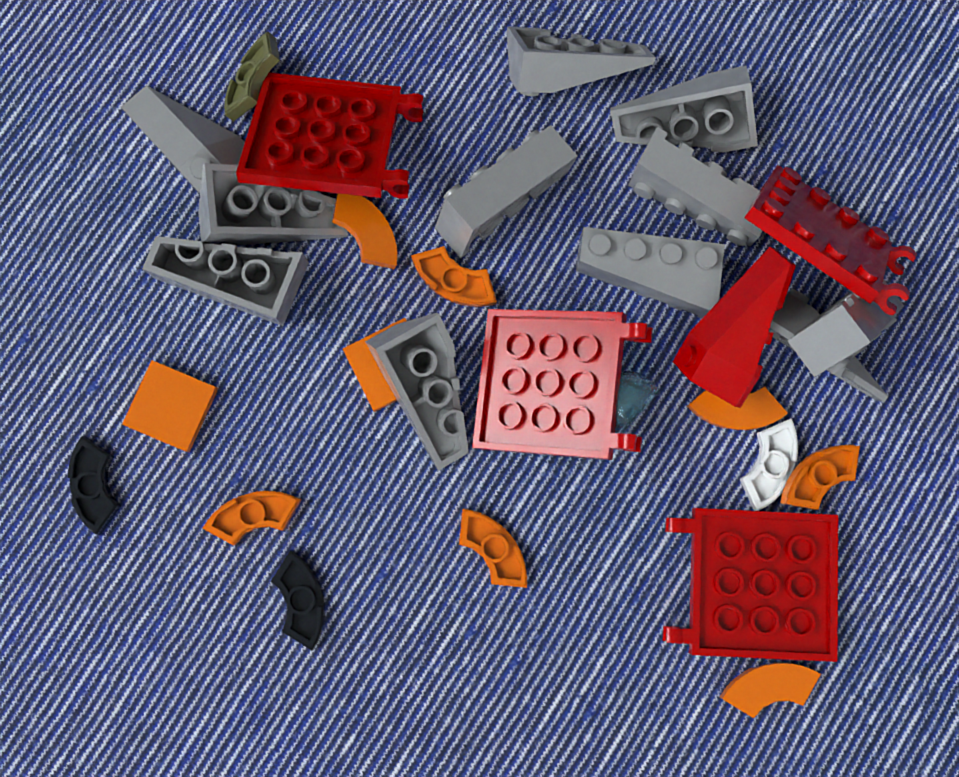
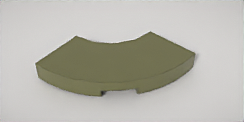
(255, 66)

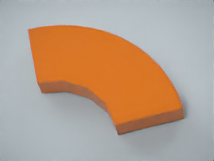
(368, 227)
(453, 281)
(756, 412)
(818, 474)
(252, 512)
(495, 546)
(770, 684)

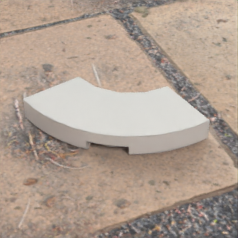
(774, 464)

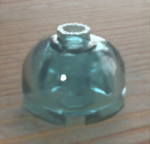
(633, 396)

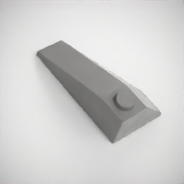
(553, 64)
(701, 112)
(183, 134)
(260, 213)
(797, 315)
(422, 375)

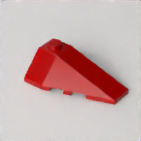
(729, 340)

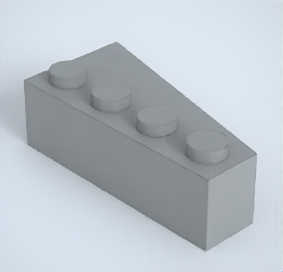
(503, 188)
(695, 189)
(658, 267)
(240, 277)
(841, 333)

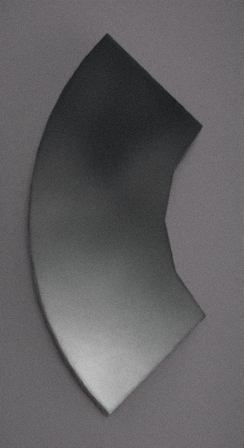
(90, 486)
(303, 600)

